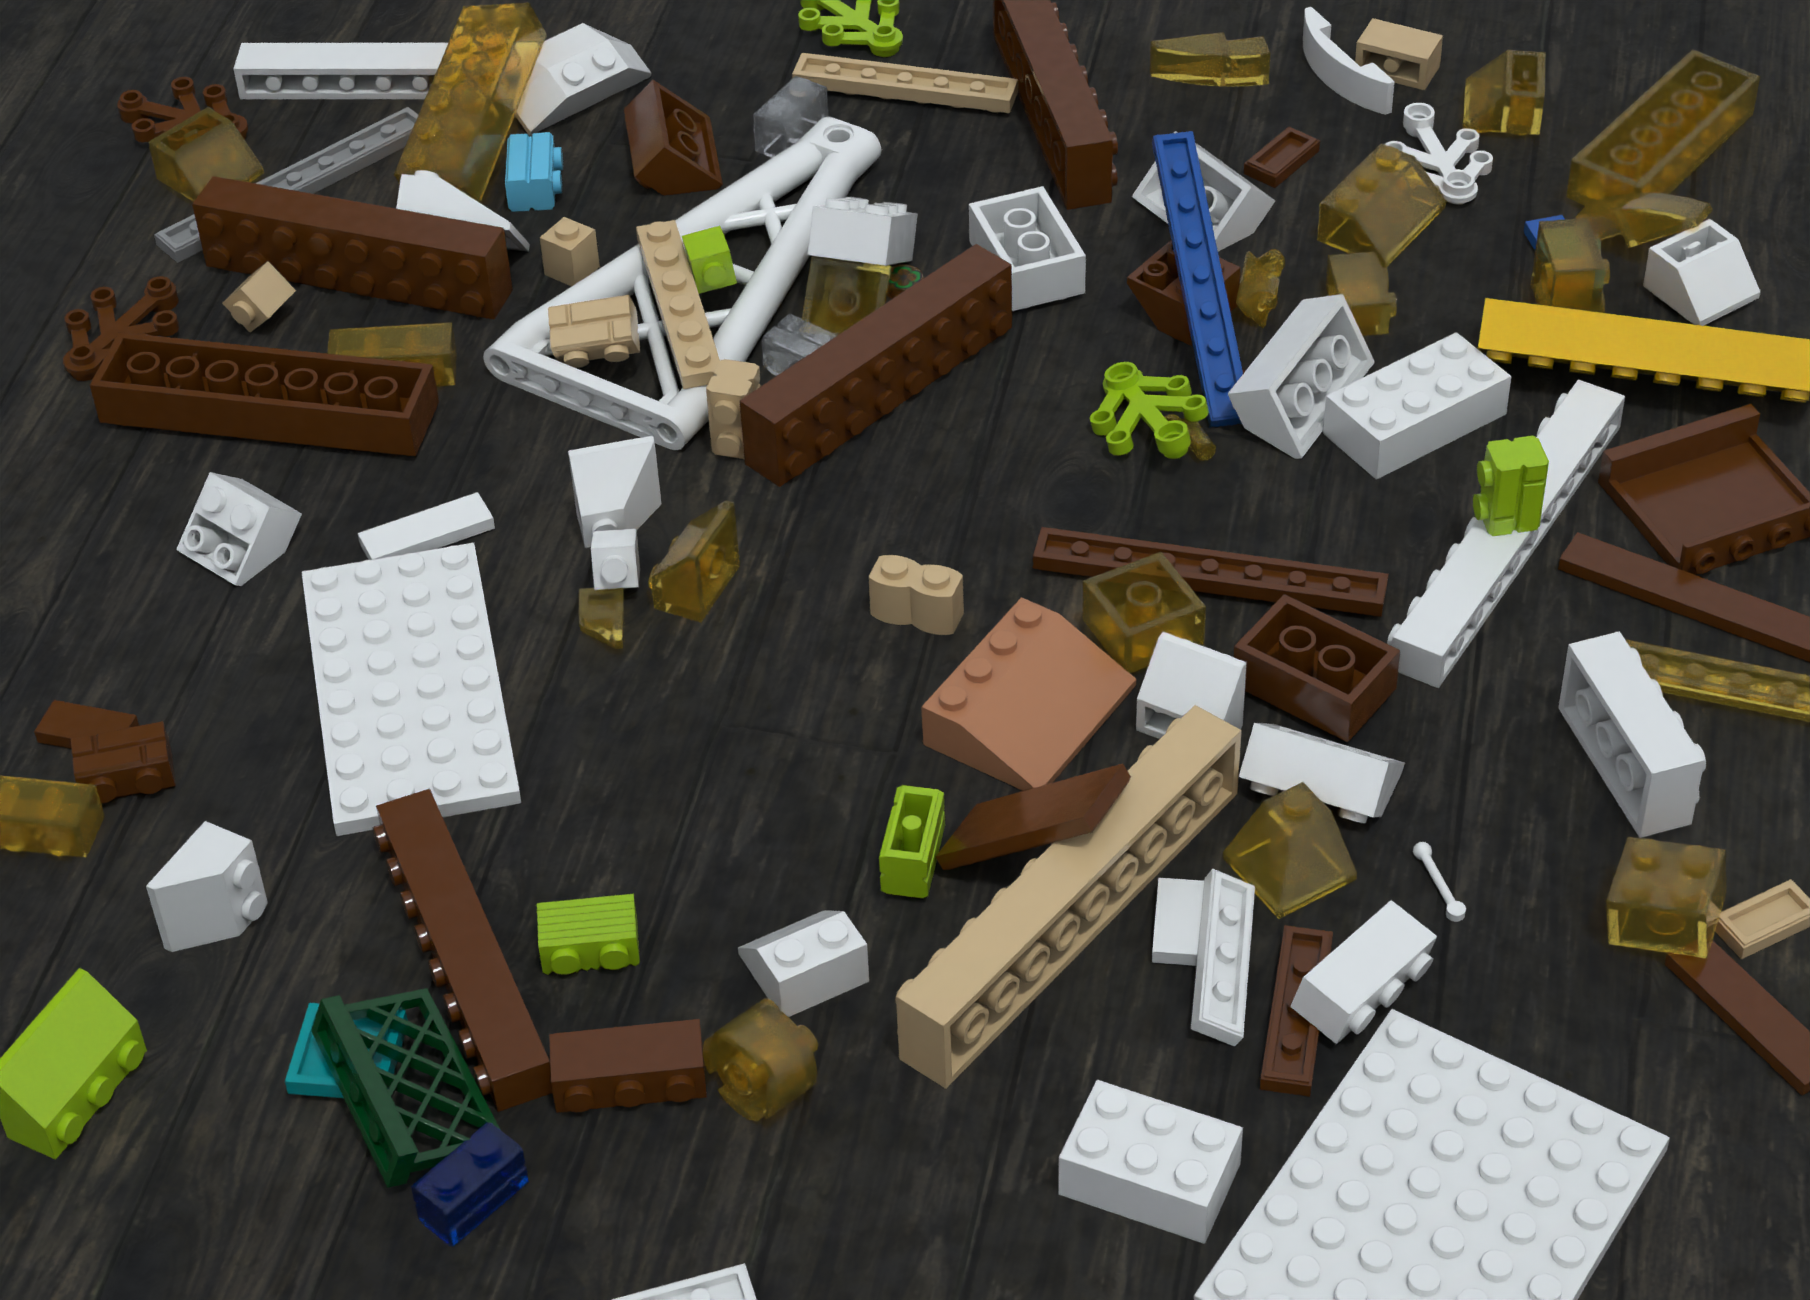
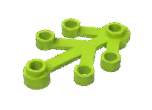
(882, 38)
(1128, 383)

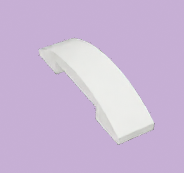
(1361, 85)

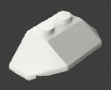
(575, 74)

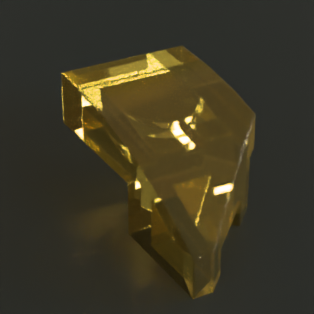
(602, 615)

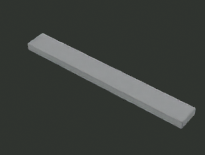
(310, 174)

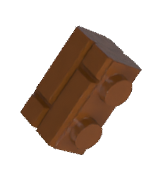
(125, 761)

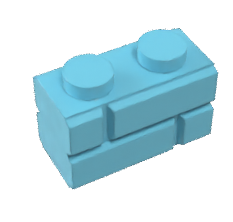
(533, 171)

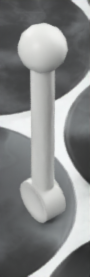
(1455, 909)

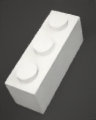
(1365, 972)

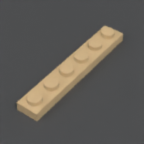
(909, 82)
(678, 302)

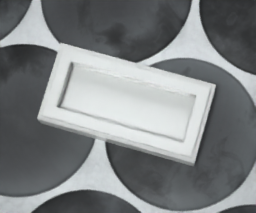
(1177, 921)

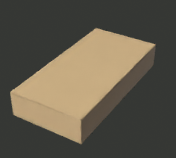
(1765, 919)

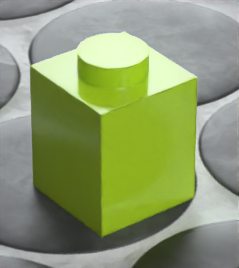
(709, 259)

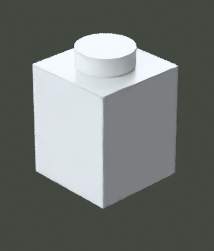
(615, 559)

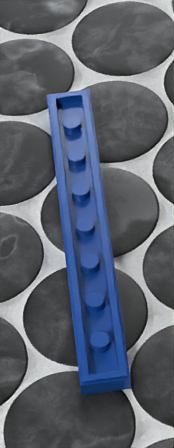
(1199, 273)

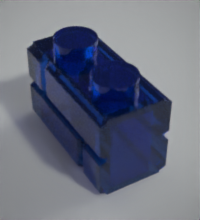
(470, 1184)

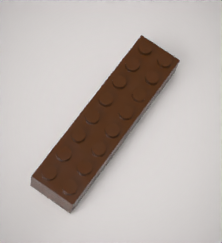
(1057, 100)
(355, 246)
(876, 365)
(265, 393)

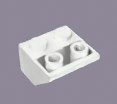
(1701, 273)
(237, 529)
(1187, 676)

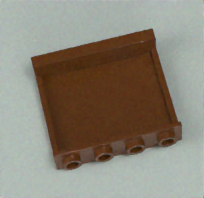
(1707, 492)

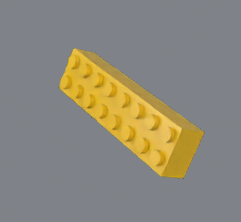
(1646, 347)

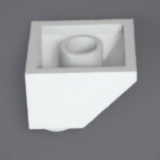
(615, 485)

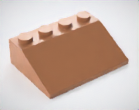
(1025, 698)

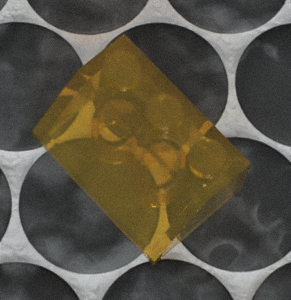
(1380, 206)

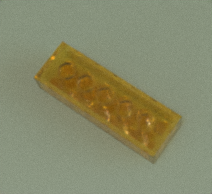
(474, 96)
(1666, 131)

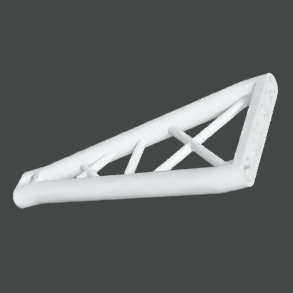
(830, 153)

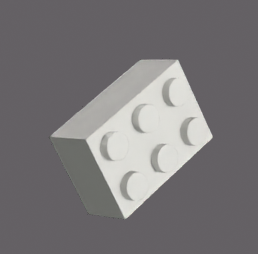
(862, 231)
(1035, 240)
(1150, 1161)

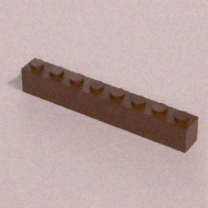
(463, 951)

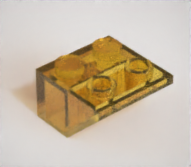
(1507, 94)
(202, 149)

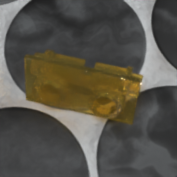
(1260, 285)

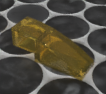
(1211, 60)
(1643, 216)

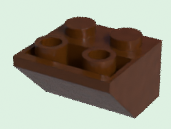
(1160, 292)

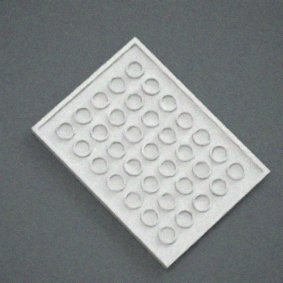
(1441, 1184)

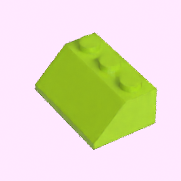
(67, 1065)

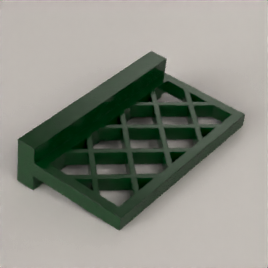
(366, 1085)

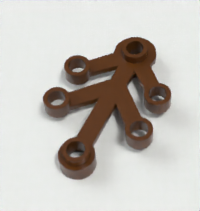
(136, 109)
(86, 358)

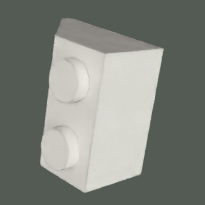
(207, 890)
(808, 961)

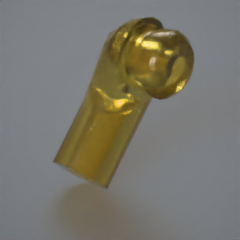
(1200, 441)

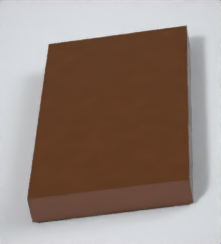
(1034, 817)

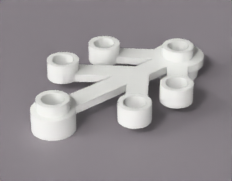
(1454, 184)

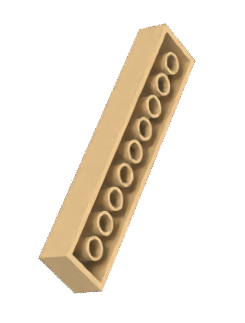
(1065, 899)

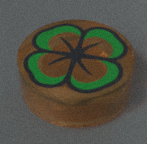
(902, 278)

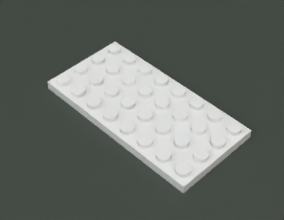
(408, 685)

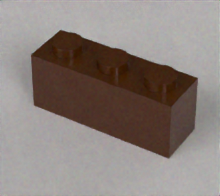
(627, 1066)

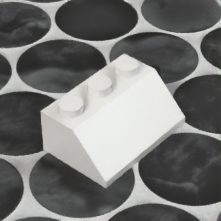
(1232, 200)
(1333, 771)

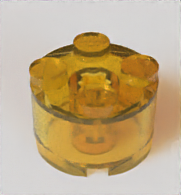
(762, 1060)

